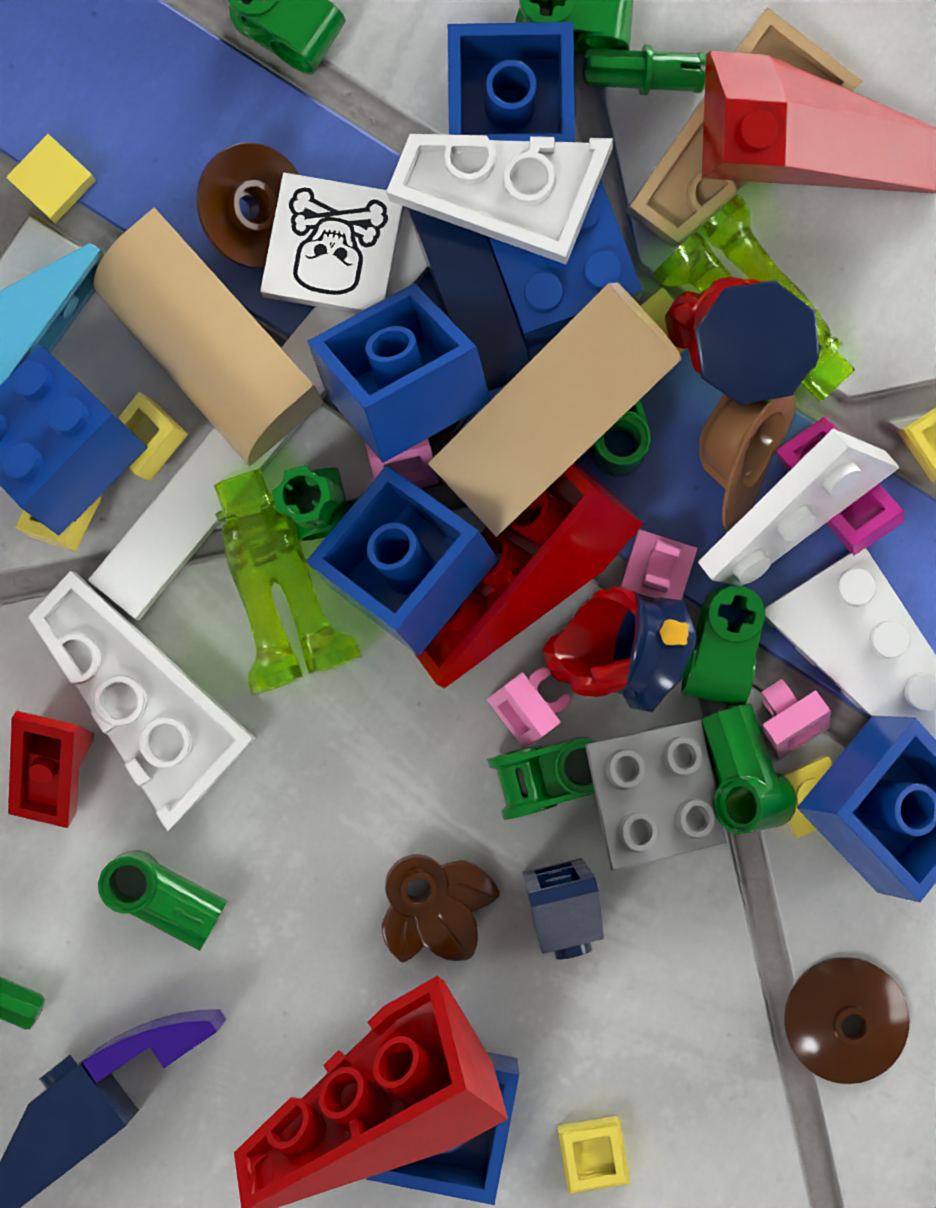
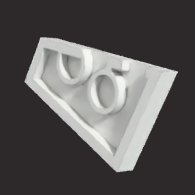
(507, 190)
(799, 504)

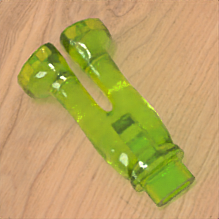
(732, 234)
(266, 552)

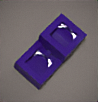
(166, 1036)

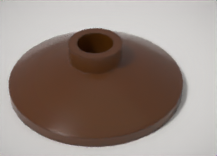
(245, 173)
(825, 999)

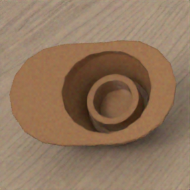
(739, 449)

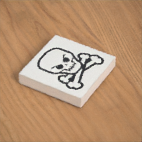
(331, 244)

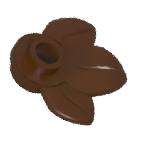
(440, 915)

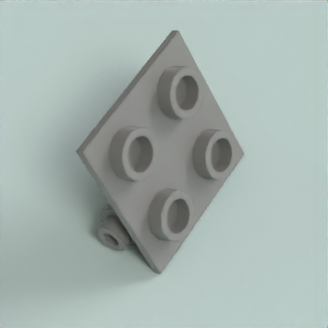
(655, 794)

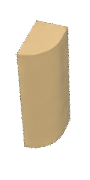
(204, 337)
(556, 407)

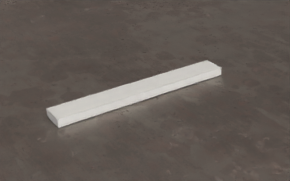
(187, 506)

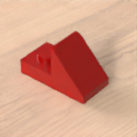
(45, 768)

